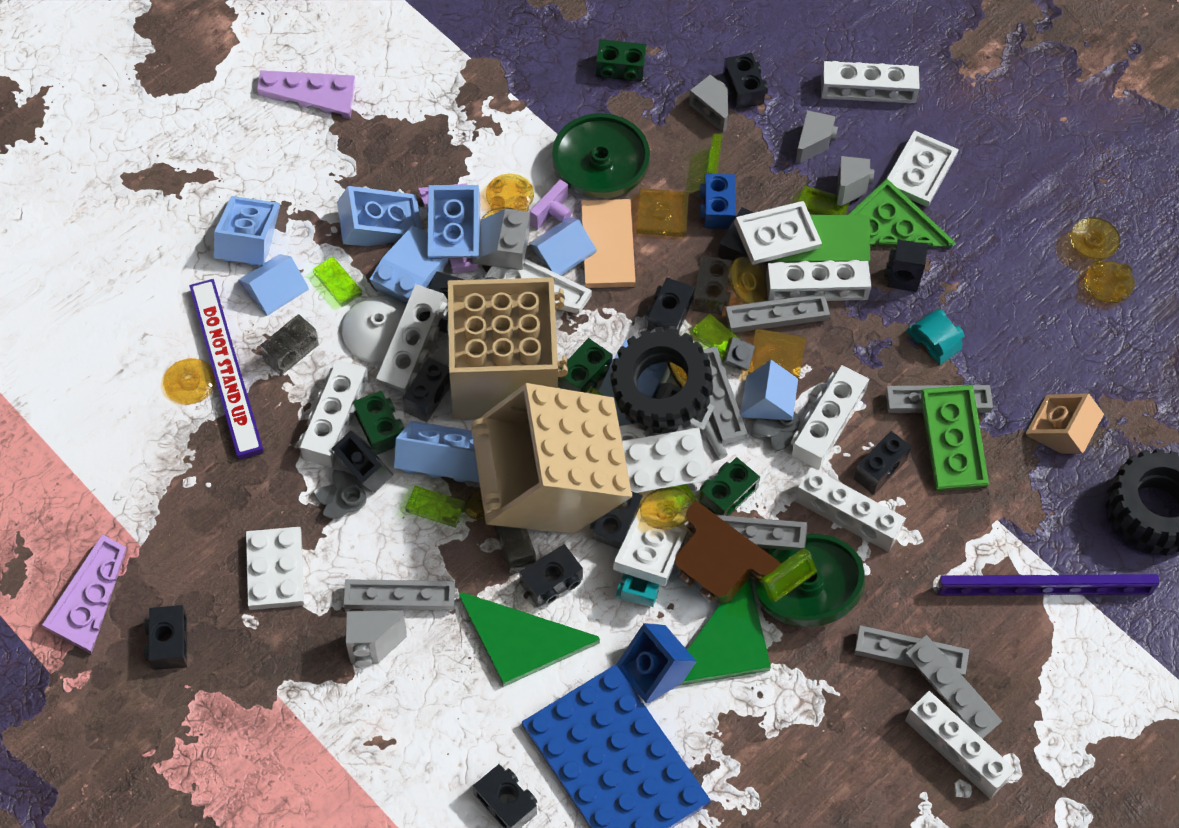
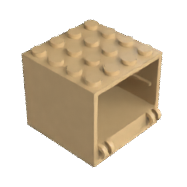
(501, 340)
(550, 459)

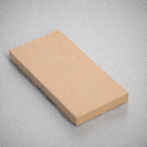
(610, 230)

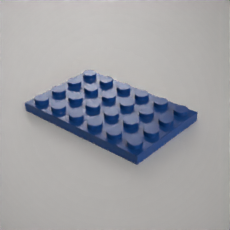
(615, 757)

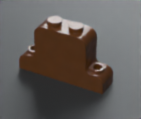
(719, 557)

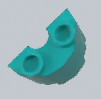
(938, 335)
(637, 591)

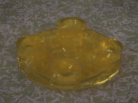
(510, 191)
(1109, 281)

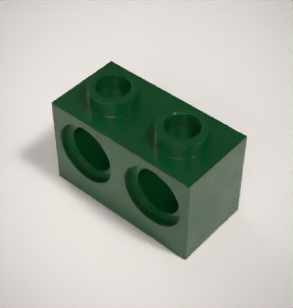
(621, 60)
(580, 367)
(375, 423)
(734, 492)

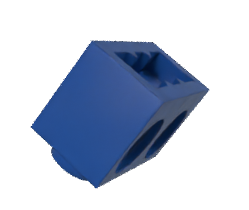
(718, 201)

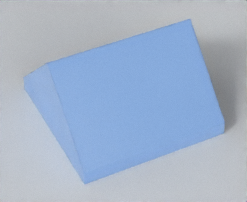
(563, 246)
(274, 283)
(769, 393)

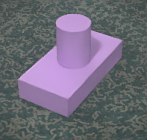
(551, 205)

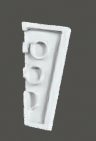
(574, 294)

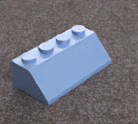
(436, 451)

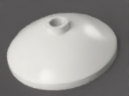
(365, 336)

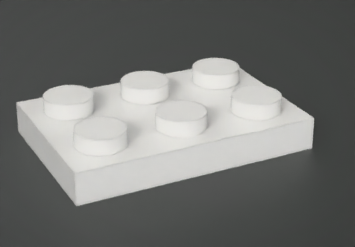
(922, 167)
(777, 232)
(665, 460)
(650, 551)
(275, 568)

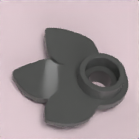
(778, 430)
(337, 496)

